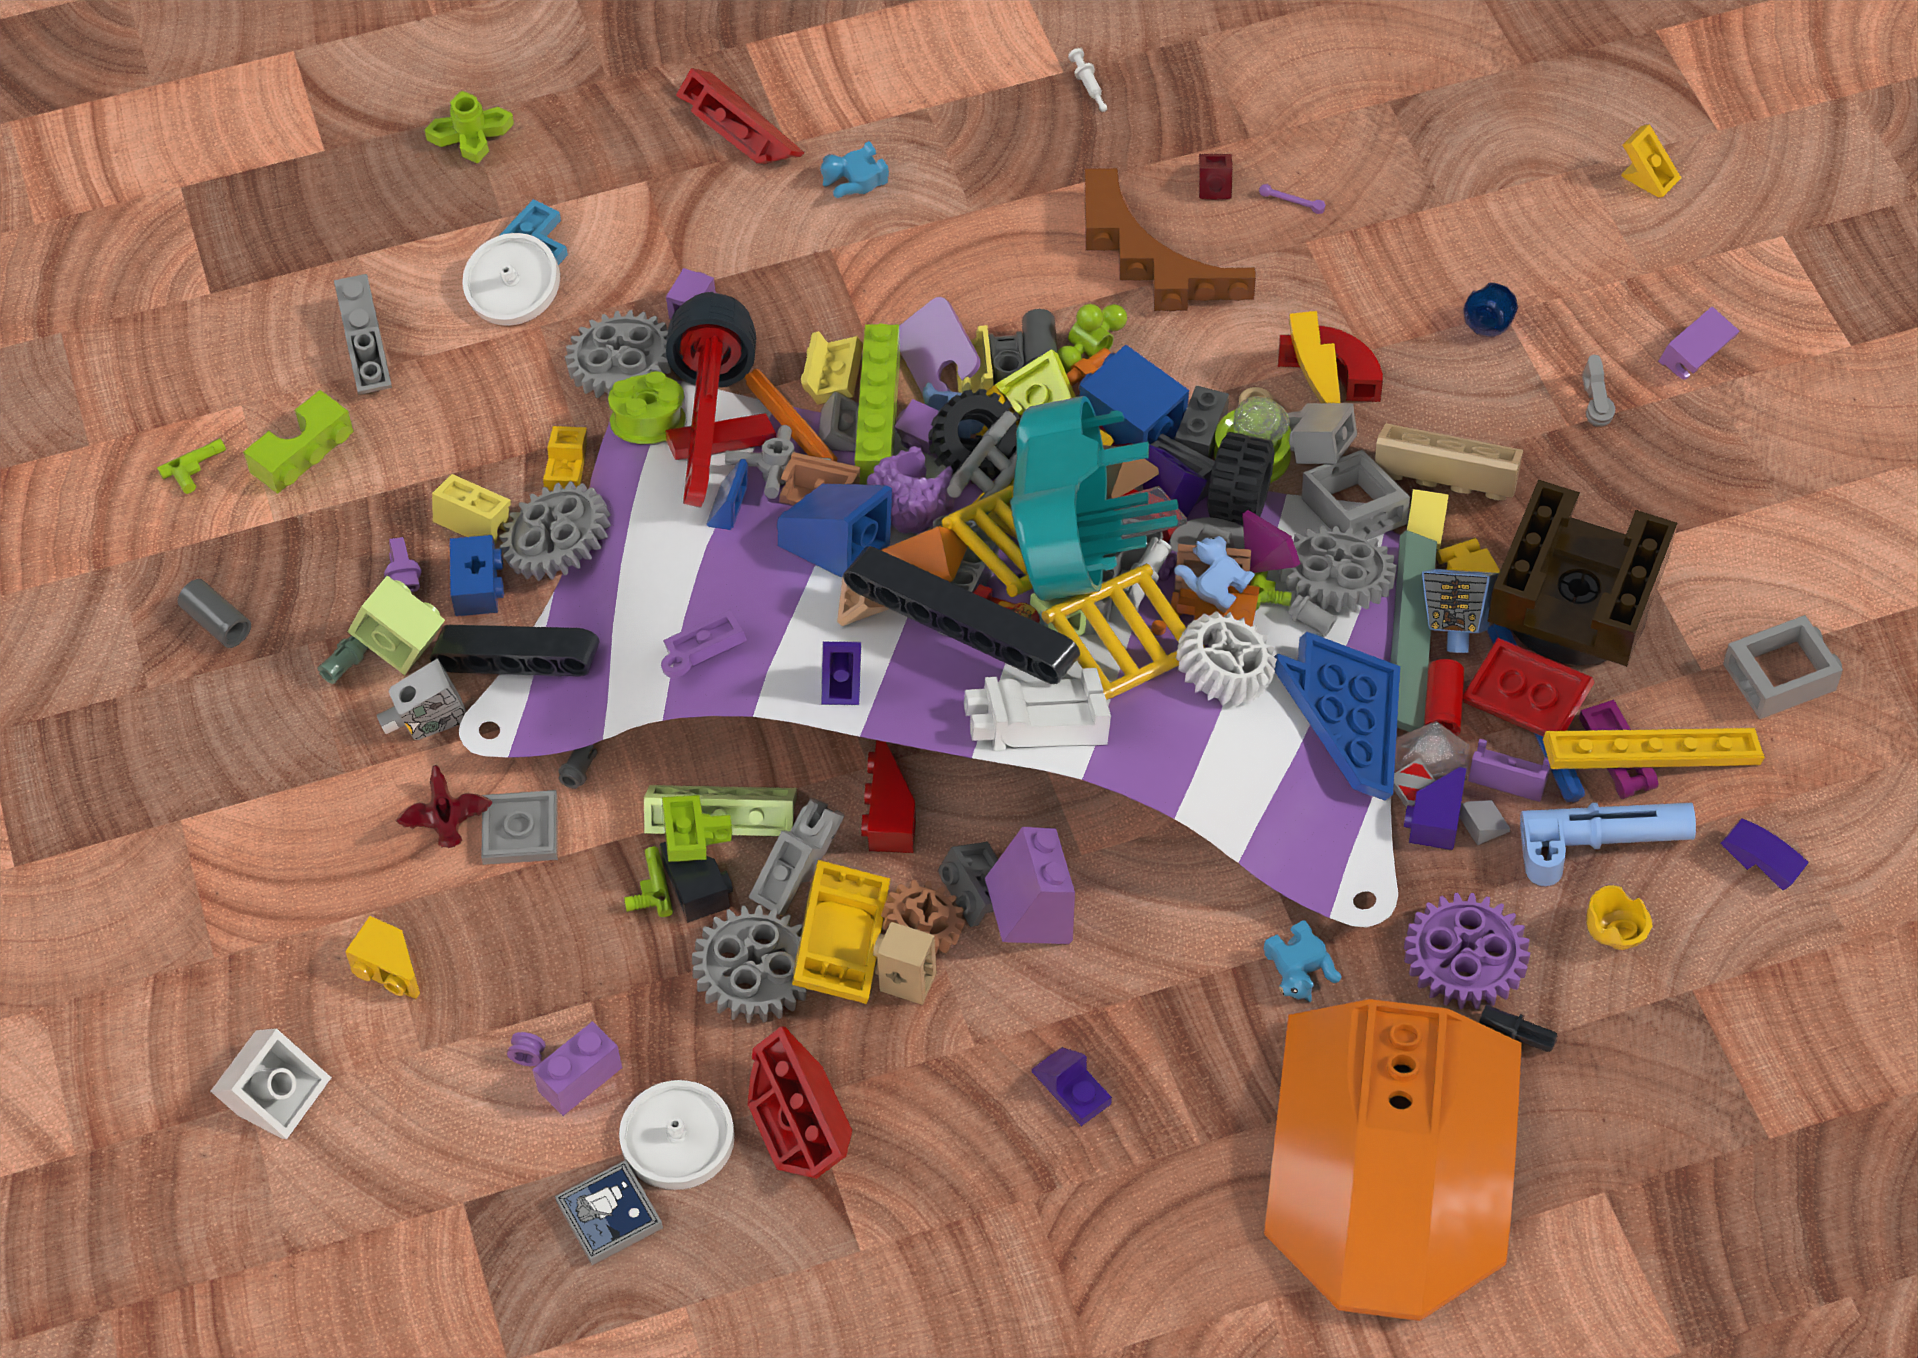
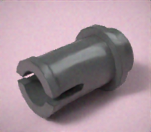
(574, 771)

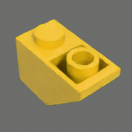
(383, 956)

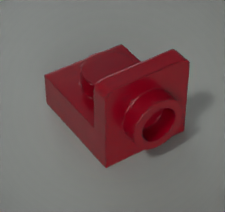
(1215, 176)

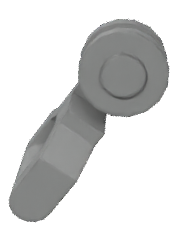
(1600, 408)

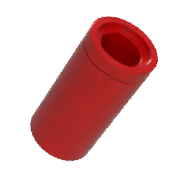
(1445, 694)

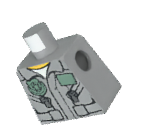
(424, 703)

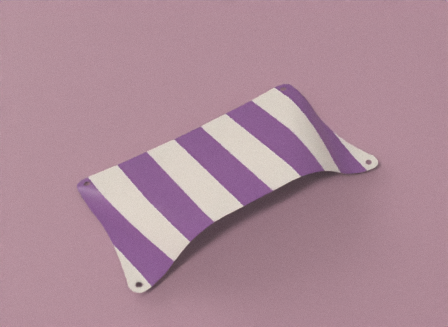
(1233, 774)

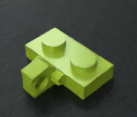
(690, 830)

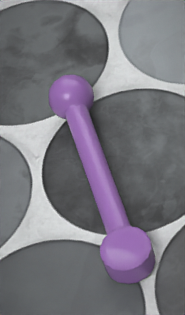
(1317, 206)

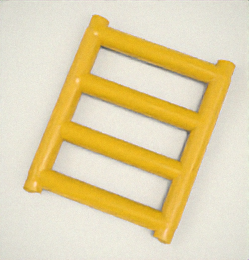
(977, 513)
(1114, 588)

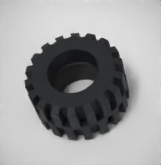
(963, 407)
(1240, 477)

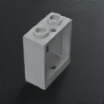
(1374, 518)
(1755, 685)

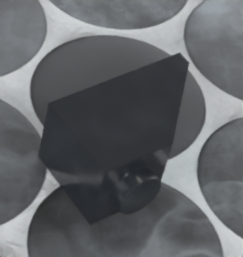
(698, 885)

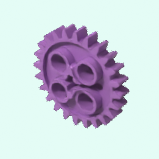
(1445, 928)

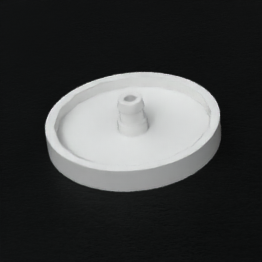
(511, 279)
(676, 1135)

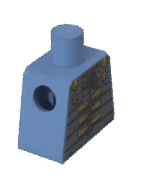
(1458, 603)

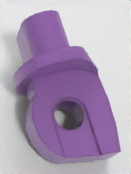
(401, 567)

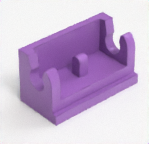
(1698, 343)
(1508, 773)

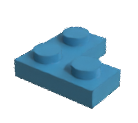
(539, 221)

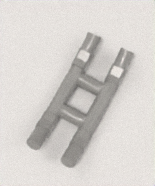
(987, 449)

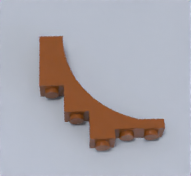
(1142, 257)

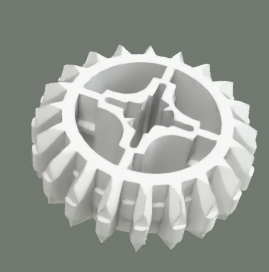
(1220, 668)

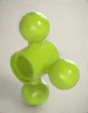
(1091, 332)

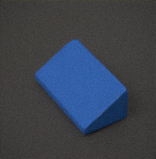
(729, 497)

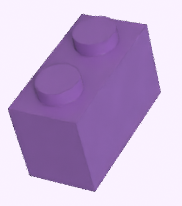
(577, 1068)

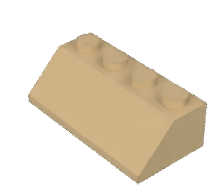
(1448, 461)

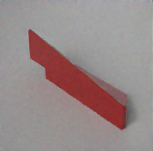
(735, 118)

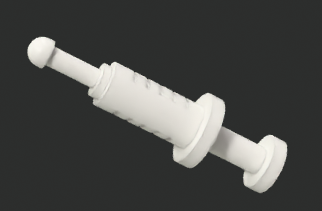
(1085, 73)

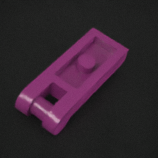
(1609, 717)

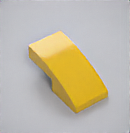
(565, 456)

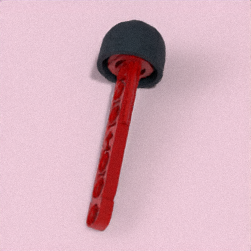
(710, 347)

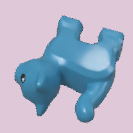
(858, 168)
(1301, 956)

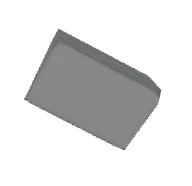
(1483, 820)

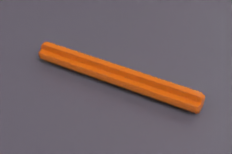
(787, 415)

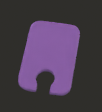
(932, 341)

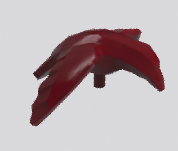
(443, 811)

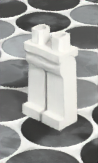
(1039, 712)

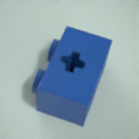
(474, 575)

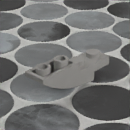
(362, 334)

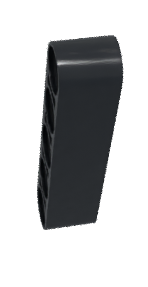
(515, 650)

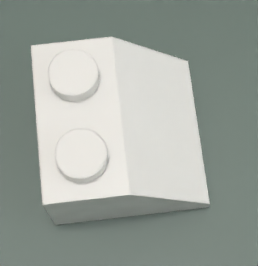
(271, 1083)

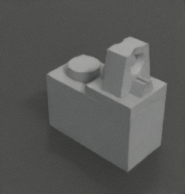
(1322, 432)

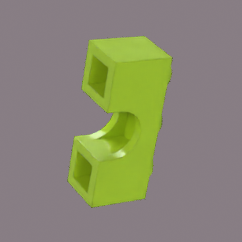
(282, 461)

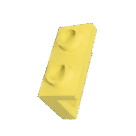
(831, 367)

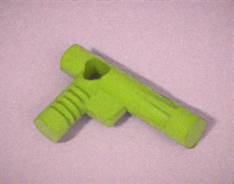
(188, 465)
(1267, 591)
(652, 888)

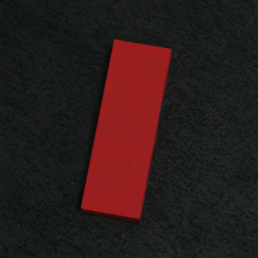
(727, 435)

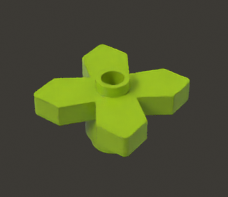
(469, 126)

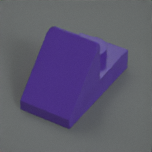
(1072, 1085)

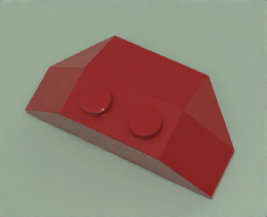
(796, 1107)

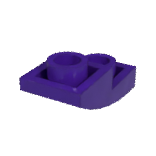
(1757, 846)

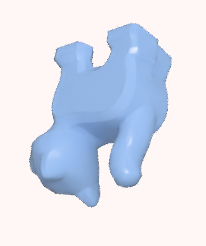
(1222, 573)

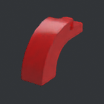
(1356, 363)

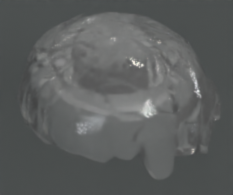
(1261, 419)

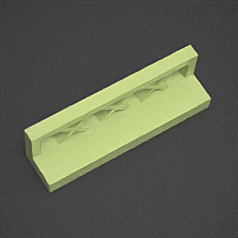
(752, 809)

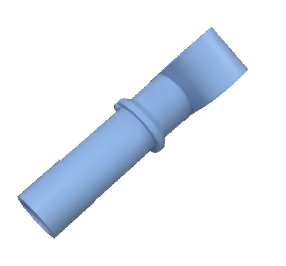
(1595, 827)

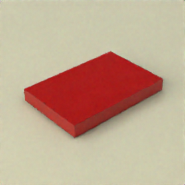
(1527, 689)

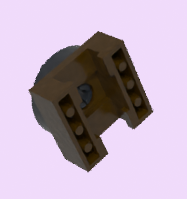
(1570, 558)

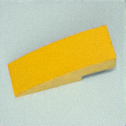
(1315, 360)

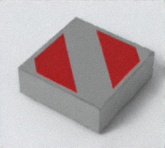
(1410, 780)

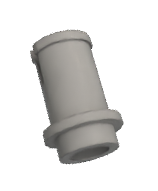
(1312, 615)

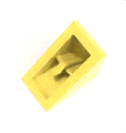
(1427, 514)

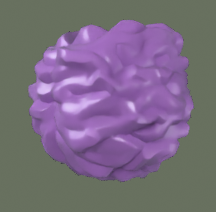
(914, 498)

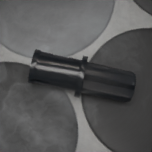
(1518, 1028)

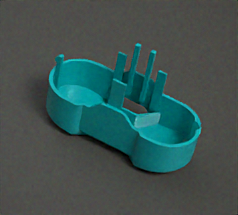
(1063, 501)

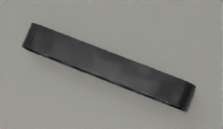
(962, 615)

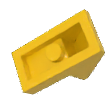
(1650, 164)

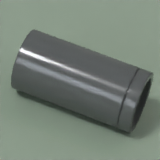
(1038, 334)
(214, 613)

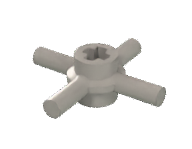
(771, 461)

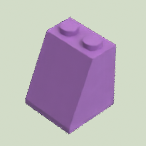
(1033, 889)

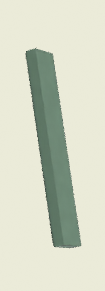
(1411, 628)

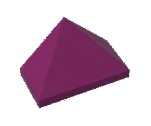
(1269, 545)

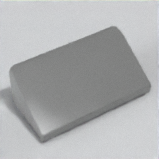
(839, 423)

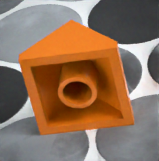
(934, 551)

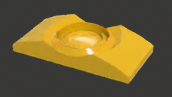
(840, 932)

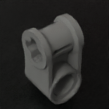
(1006, 355)

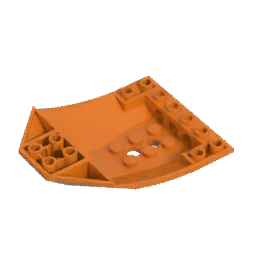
(1384, 1200)

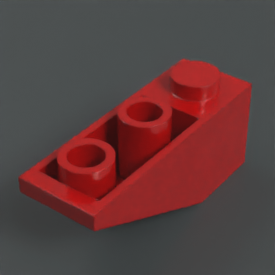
(892, 807)

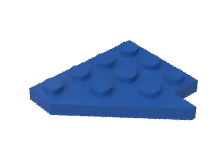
(1350, 707)

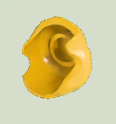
(1617, 919)

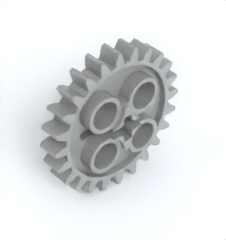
(616, 351)
(555, 531)
(1340, 569)
(750, 965)

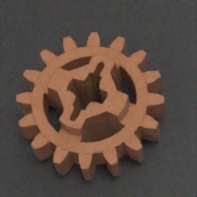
(925, 911)

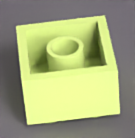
(396, 624)

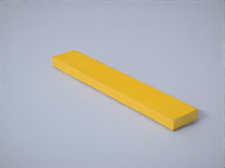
(1653, 748)

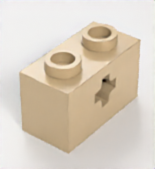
(905, 962)

